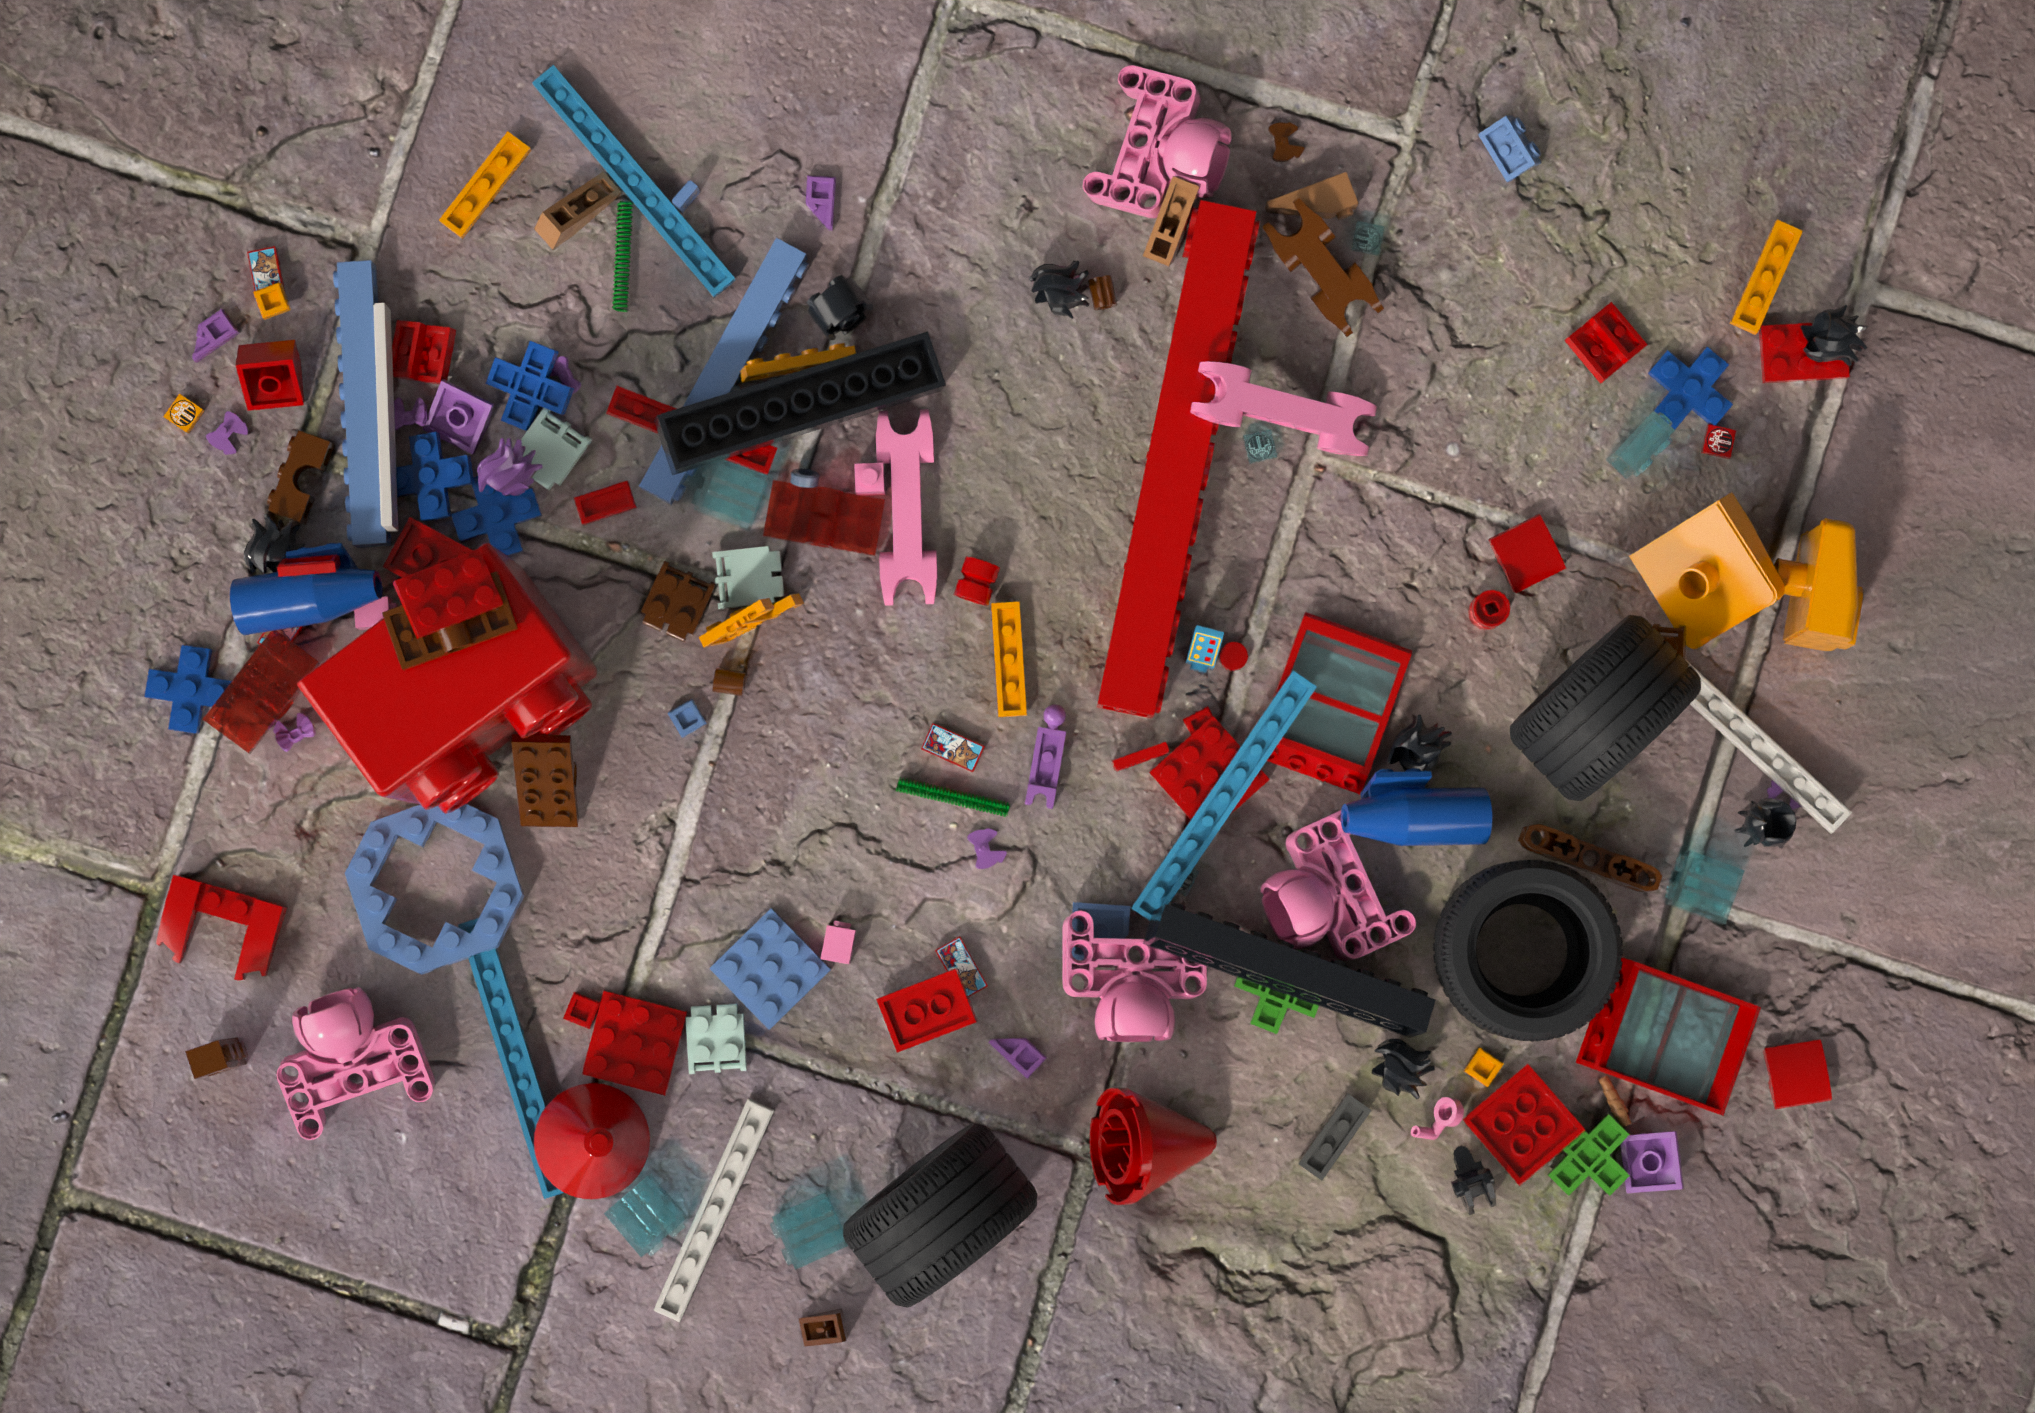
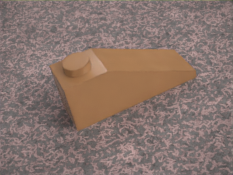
(1326, 198)
(576, 210)
(1171, 221)

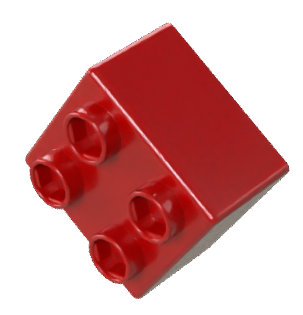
(431, 727)

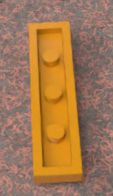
(485, 185)
(1766, 277)
(785, 364)
(1008, 659)

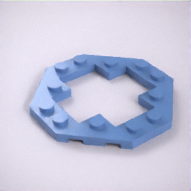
(452, 943)

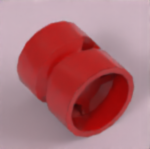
(976, 581)
(1489, 609)

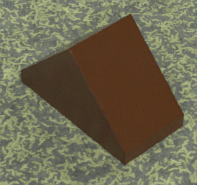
(824, 1328)

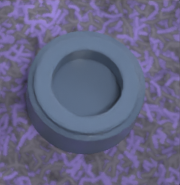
(804, 478)

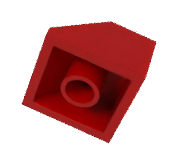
(270, 375)

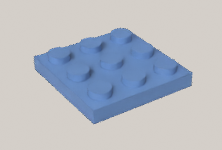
(770, 969)

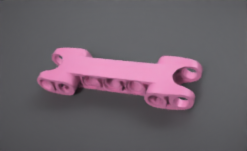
(1239, 398)
(908, 557)

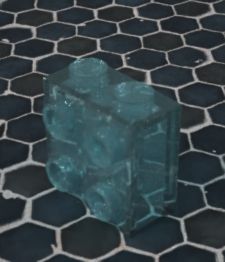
(1647, 438)
(730, 493)
(1704, 887)
(646, 1216)
(808, 1230)

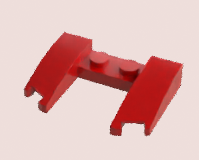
(260, 916)

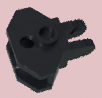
(1471, 1180)

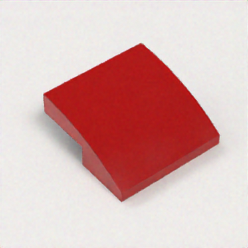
(1605, 342)
(422, 351)
(1527, 553)
(1797, 1074)

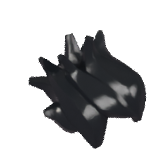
(1060, 287)
(1833, 337)
(270, 544)
(1419, 745)
(1768, 823)
(1402, 1067)

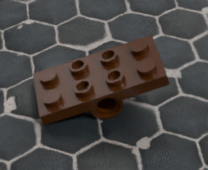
(465, 634)
(545, 780)

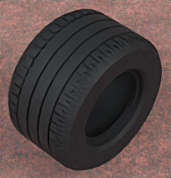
(1605, 708)
(1590, 937)
(940, 1215)

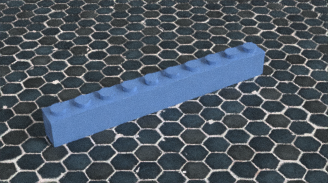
(356, 335)
(737, 345)

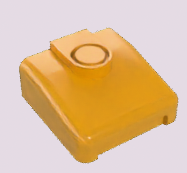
(1710, 571)
(1823, 588)

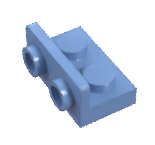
(1510, 147)

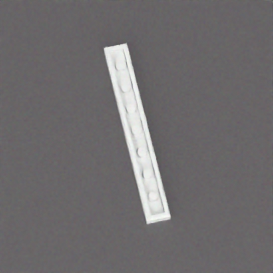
(385, 417)
(1769, 756)
(714, 1210)

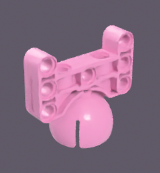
(1174, 146)
(1318, 902)
(1130, 1005)
(343, 1041)

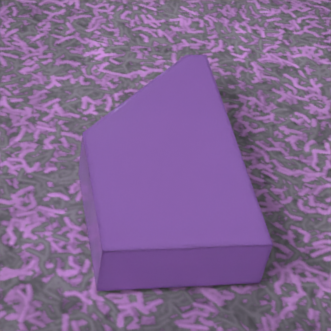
(821, 198)
(213, 334)
(1020, 1054)

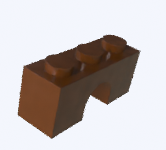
(305, 453)
(216, 1057)

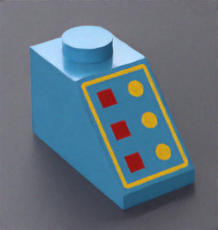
(1204, 648)

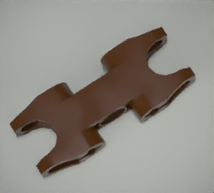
(1337, 285)
(1604, 858)

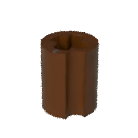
(1102, 292)
(729, 682)

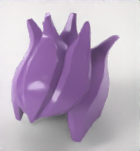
(507, 469)

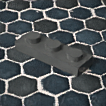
(1334, 1136)

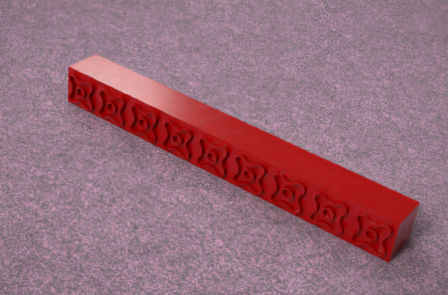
(1178, 460)

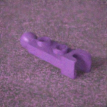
(1047, 756)

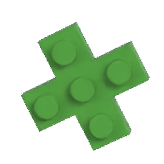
(1273, 1005)
(1591, 1157)

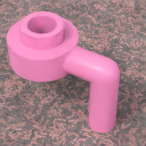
(1443, 1118)

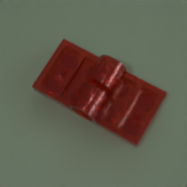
(824, 518)
(261, 691)

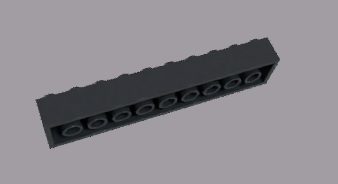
(799, 403)
(1289, 970)

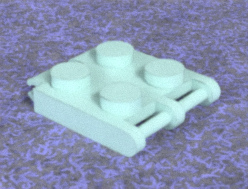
(553, 448)
(748, 576)
(715, 1038)

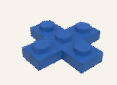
(529, 385)
(1691, 387)
(432, 476)
(497, 517)
(187, 688)

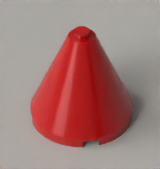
(591, 1141)
(1142, 1145)

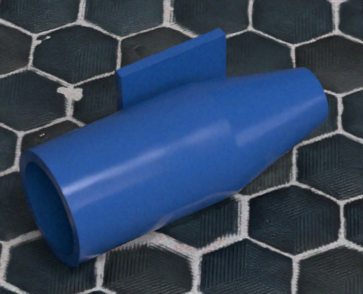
(285, 602)
(1405, 813)

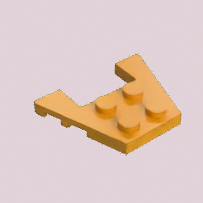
(747, 619)

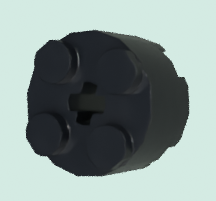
(839, 307)

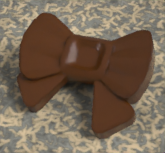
(1284, 151)

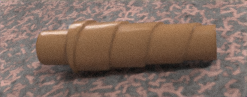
(1615, 1102)

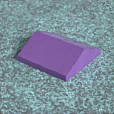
(458, 416)
(1652, 1162)

